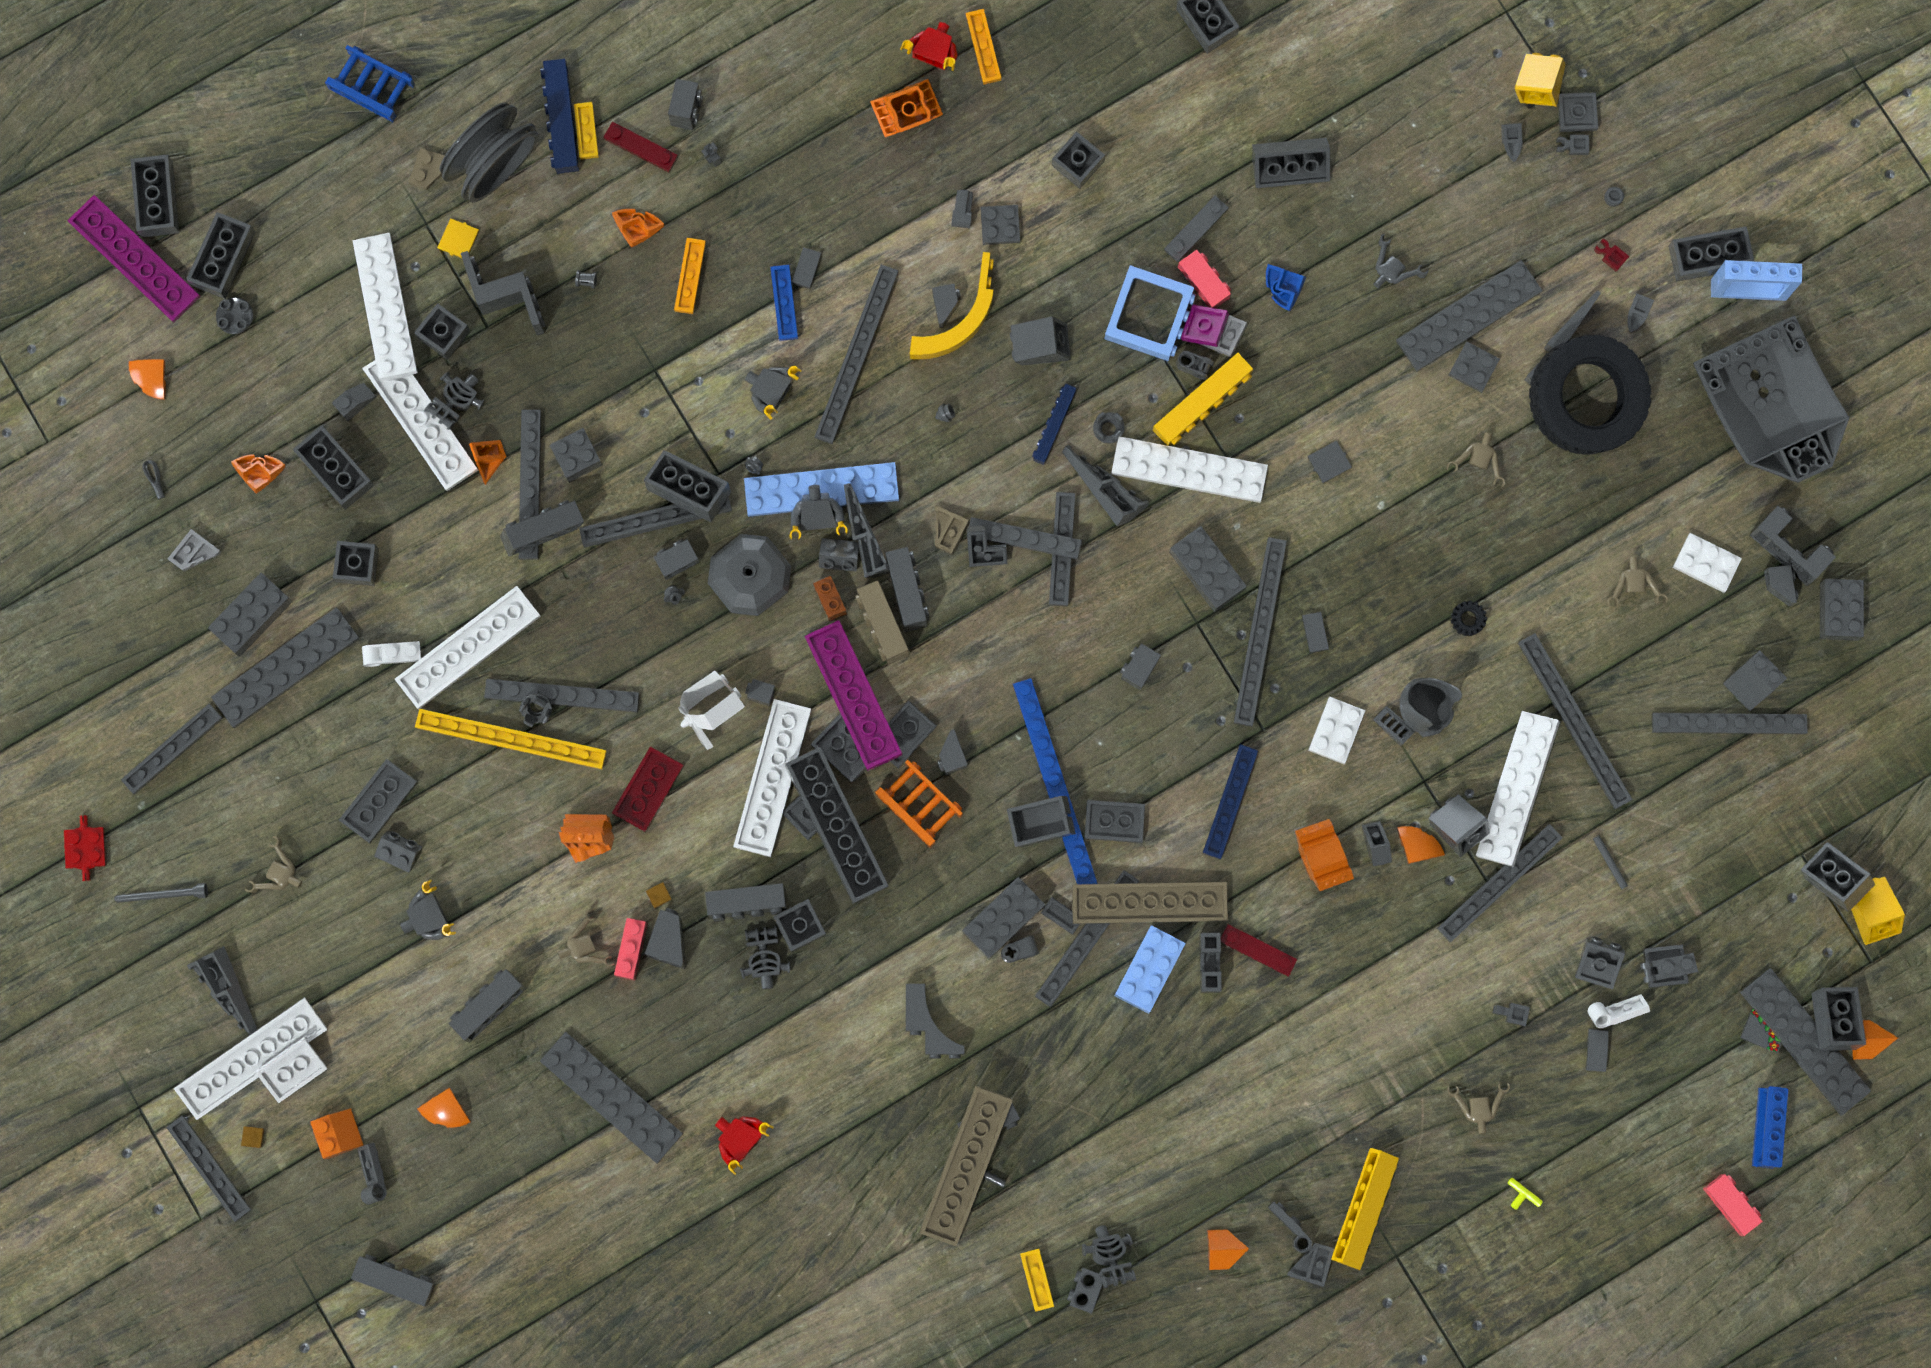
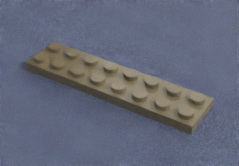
(1149, 902)
(966, 1165)

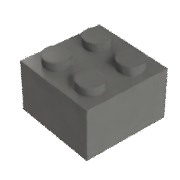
(685, 104)
(1078, 160)
(442, 331)
(576, 455)
(355, 563)
(799, 925)

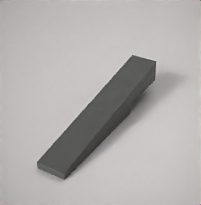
(1568, 329)

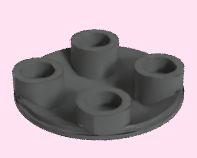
(234, 315)

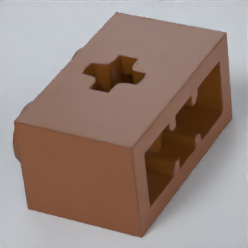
(829, 598)

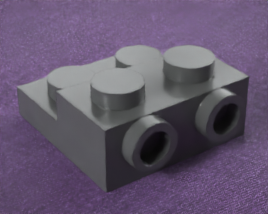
(1600, 962)

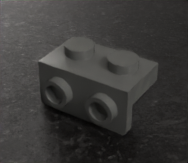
(838, 554)
(397, 851)

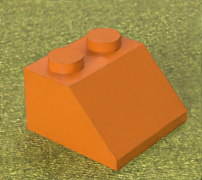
(336, 1133)

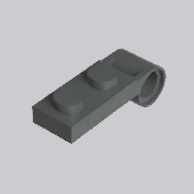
(373, 1175)
(1292, 1223)

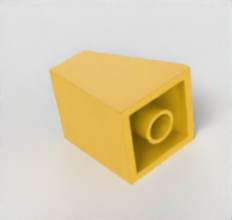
(1540, 79)
(1878, 913)

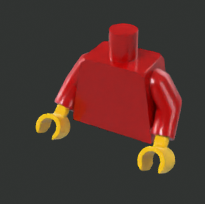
(933, 47)
(739, 1138)

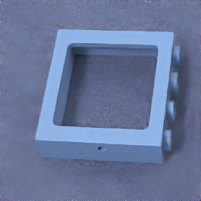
(1756, 280)
(1139, 343)

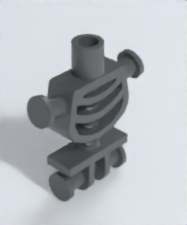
(465, 395)
(766, 975)
(1104, 1255)

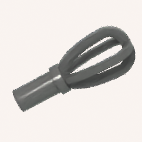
(155, 484)

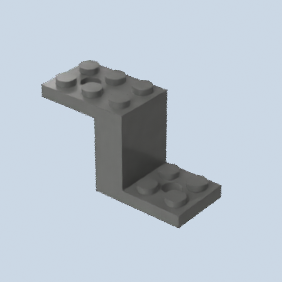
(503, 292)

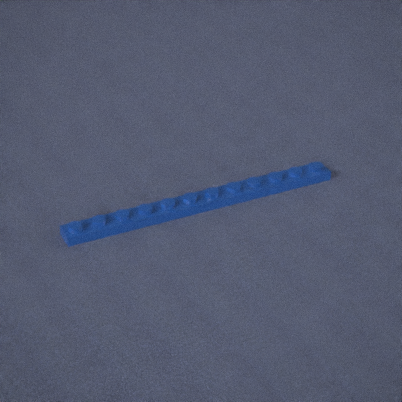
(1053, 776)

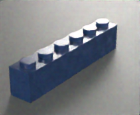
(560, 116)

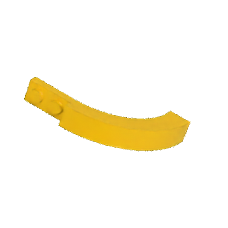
(951, 340)

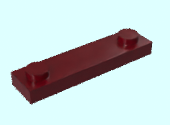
(640, 147)
(1258, 950)

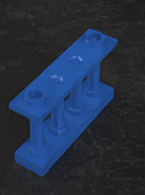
(369, 102)

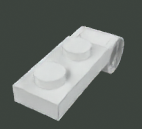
(390, 653)
(1618, 1012)

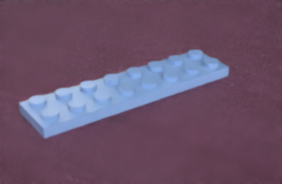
(781, 492)

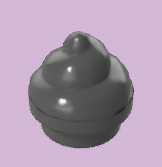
(945, 413)

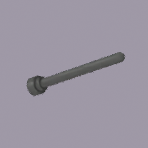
(199, 890)

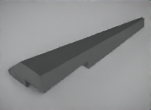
(1114, 498)
(871, 554)
(220, 977)

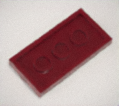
(647, 789)

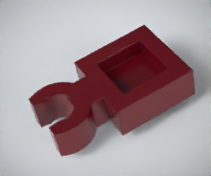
(1613, 257)

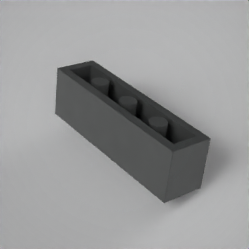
(392, 1280)

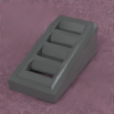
(1394, 735)

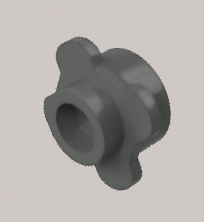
(753, 465)
(673, 594)

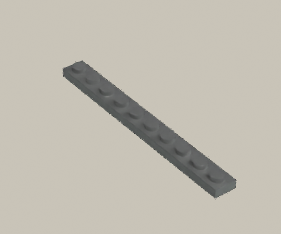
(856, 354)
(1260, 632)
(1574, 721)

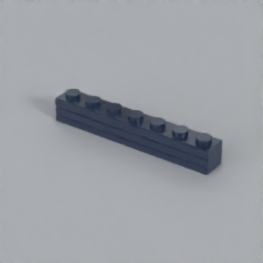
(1054, 424)

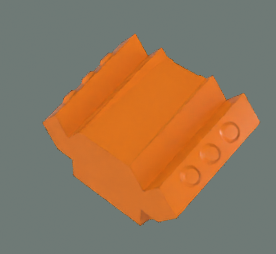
(906, 108)
(586, 835)
(1323, 855)

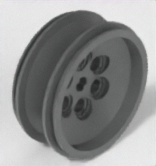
(488, 152)

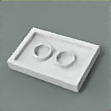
(1707, 562)
(1336, 730)
(291, 1070)

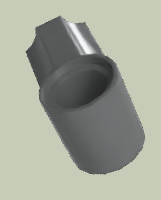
(962, 214)

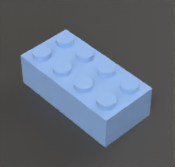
(1150, 969)

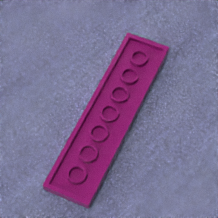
(134, 258)
(853, 695)

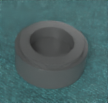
(1614, 196)

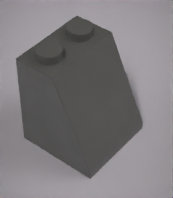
(1040, 341)
(1754, 680)
(1459, 824)
(667, 939)

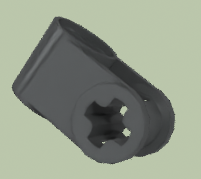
(1196, 365)
(1023, 949)

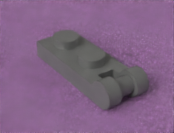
(1670, 967)

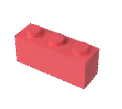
(1204, 279)
(631, 949)
(1733, 1204)

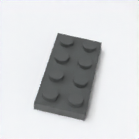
(378, 801)

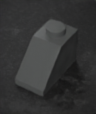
(945, 302)
(353, 401)
(951, 755)
(1377, 843)

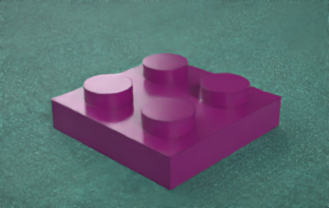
(1204, 325)

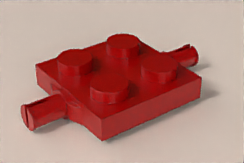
(84, 848)

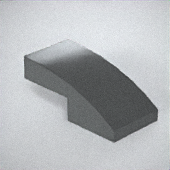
(1597, 1050)

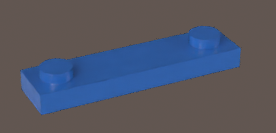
(784, 302)

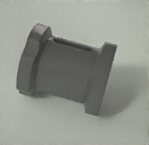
(586, 279)

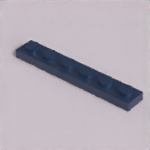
(1230, 802)

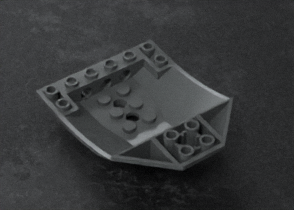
(1800, 420)

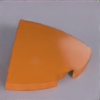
(636, 226)
(149, 376)
(258, 471)
(1418, 844)
(444, 1110)

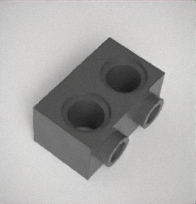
(1090, 1291)

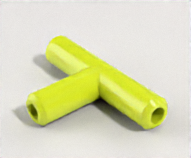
(1523, 1193)

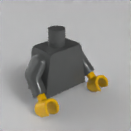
(771, 387)
(817, 512)
(427, 915)

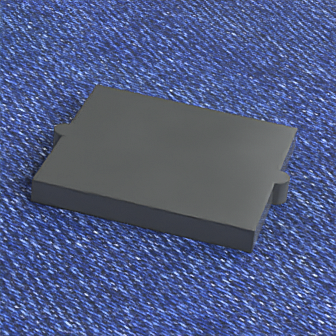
(1329, 462)

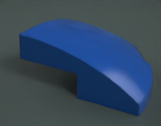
(1284, 286)

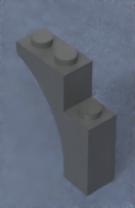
(919, 1021)

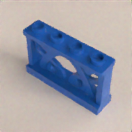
(1770, 1127)

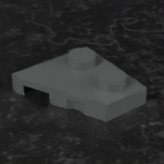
(1313, 1265)

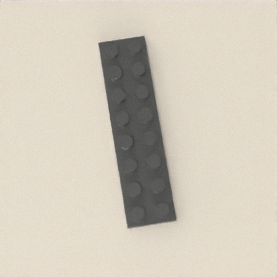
(1469, 315)
(285, 667)
(1799, 1037)
(611, 1097)

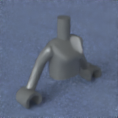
(1392, 268)

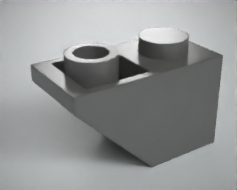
(1781, 584)

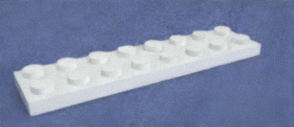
(385, 307)
(432, 439)
(1189, 469)
(467, 647)
(770, 778)
(1518, 788)
(238, 1065)

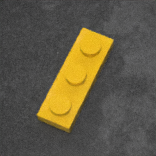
(586, 130)
(1037, 1280)

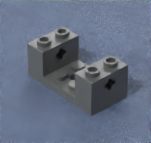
(1767, 536)

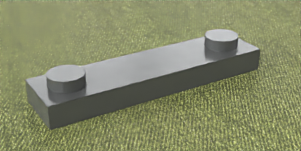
(1196, 229)

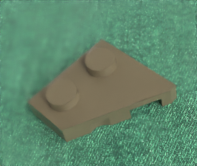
(426, 169)
(949, 530)

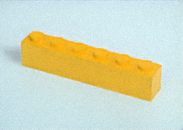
(1203, 399)
(1365, 1208)

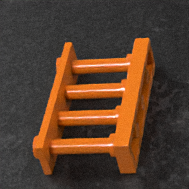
(914, 822)

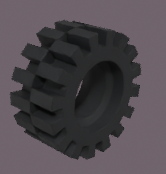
(1476, 610)

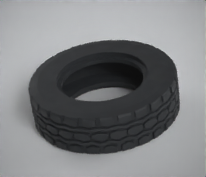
(1631, 386)

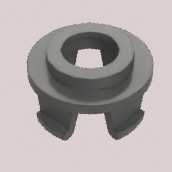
(1104, 418)
(532, 717)

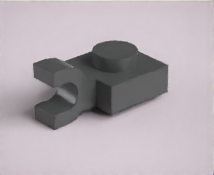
(710, 154)
(1514, 1014)

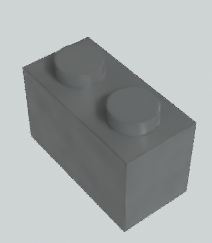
(676, 559)
(1140, 666)

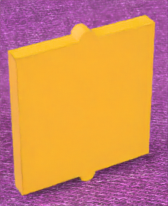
(458, 238)

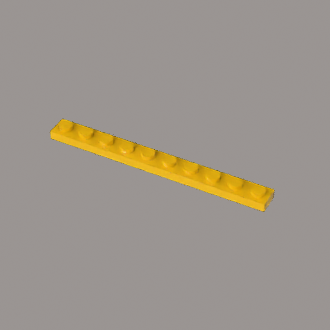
(510, 739)

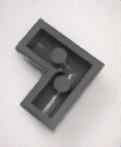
(982, 554)

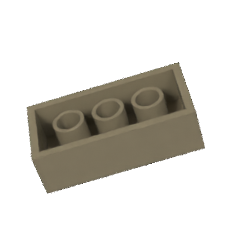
(883, 624)

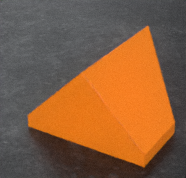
(488, 457)
(1876, 1041)
(1224, 1249)

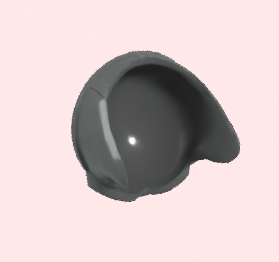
(1428, 705)

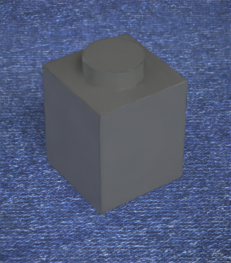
(760, 692)

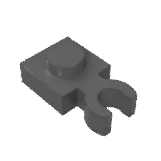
(1576, 144)

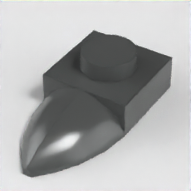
(1512, 139)
(1639, 311)

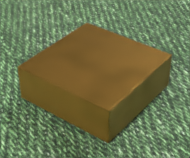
(658, 895)
(252, 1137)

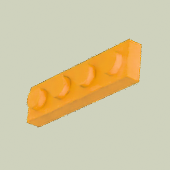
(983, 46)
(690, 276)

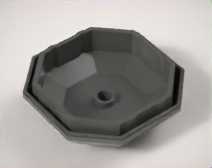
(755, 592)

